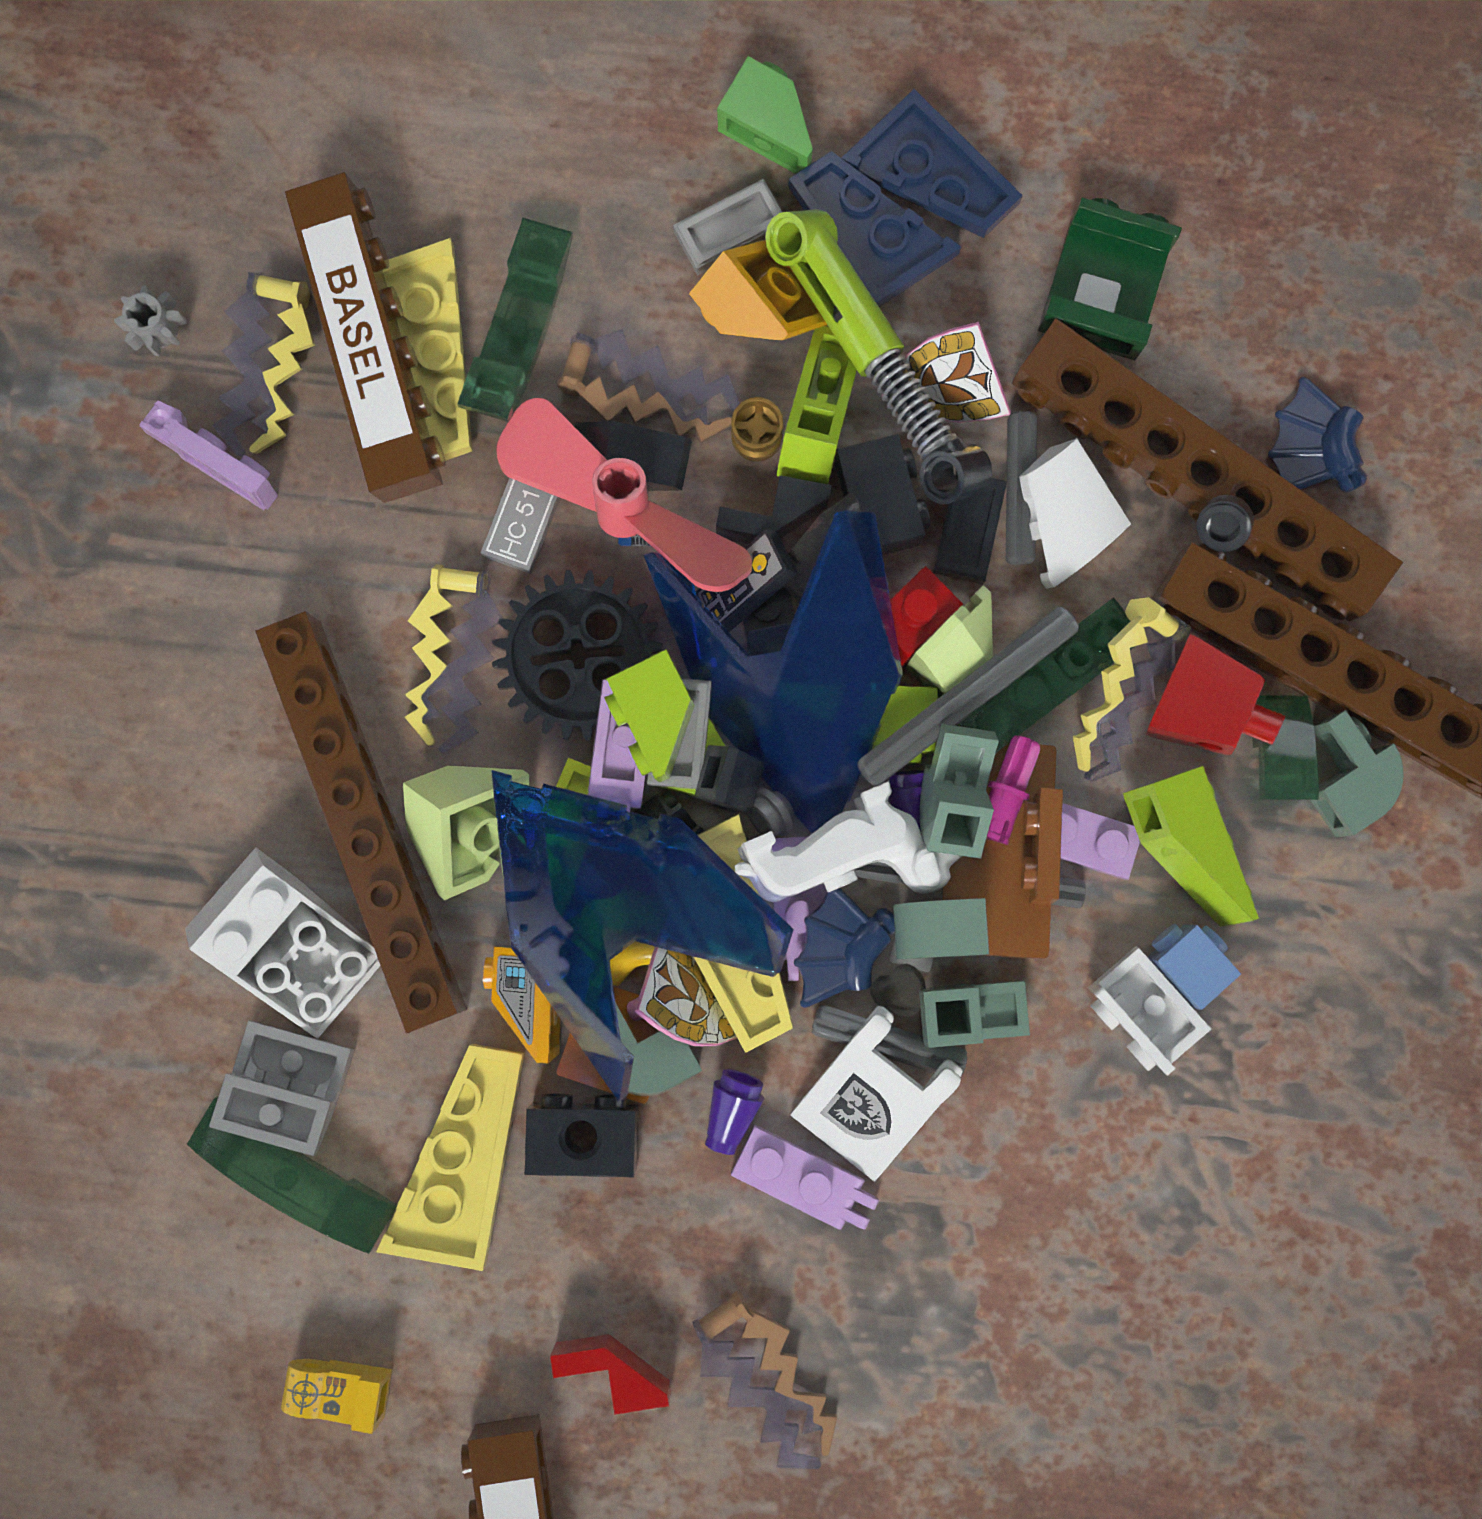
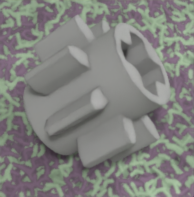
(141, 311)

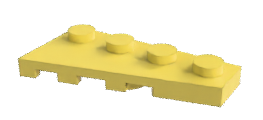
(432, 322)
(751, 1001)
(456, 1185)

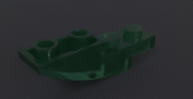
(1052, 678)

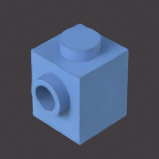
(1193, 962)

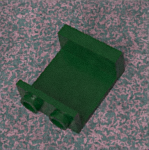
(1119, 249)

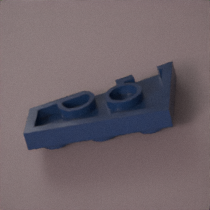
(934, 167)
(877, 236)

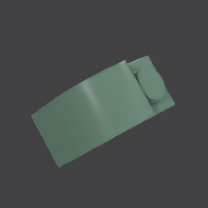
(1367, 777)
(954, 794)
(941, 929)
(973, 1013)
(658, 1061)

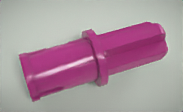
(1010, 786)

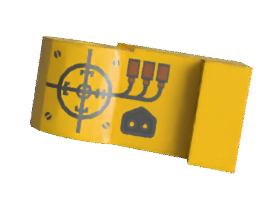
(337, 1392)

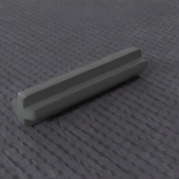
(1020, 456)
(896, 1045)

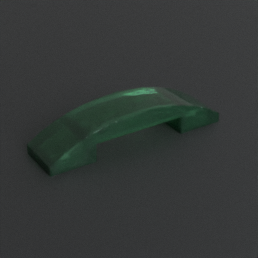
(519, 322)
(296, 1185)

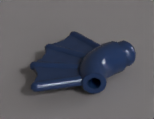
(1318, 441)
(841, 947)

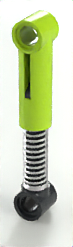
(810, 248)

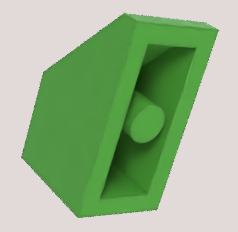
(766, 115)

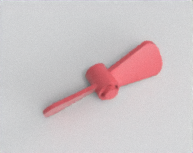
(553, 456)

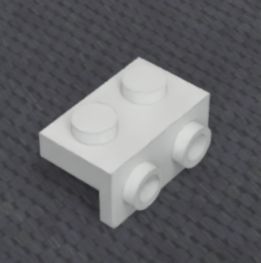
(1148, 1009)

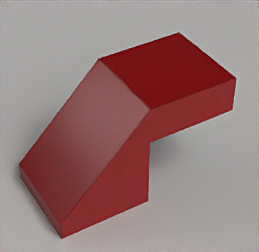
(632, 1380)

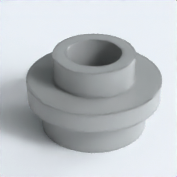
(771, 813)

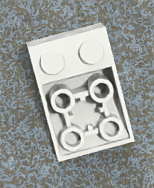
(283, 943)

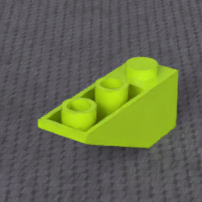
(1188, 837)

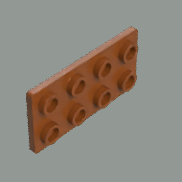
(1021, 876)

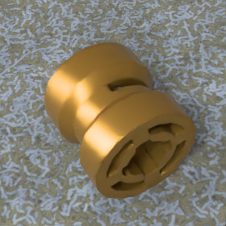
(757, 417)

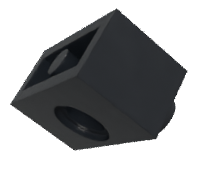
(553, 1153)

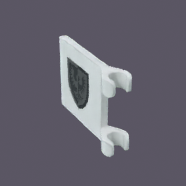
(869, 1104)

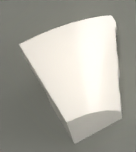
(1069, 510)

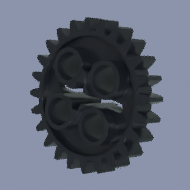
(571, 607)

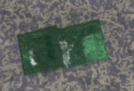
(1290, 765)

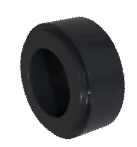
(1225, 523)

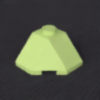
(956, 646)
(455, 825)

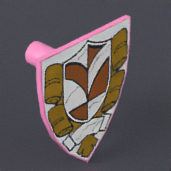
(959, 375)
(680, 1001)

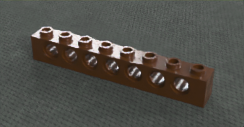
(1361, 562)
(1326, 680)
(361, 821)

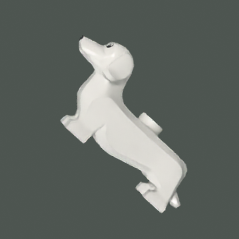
(843, 844)

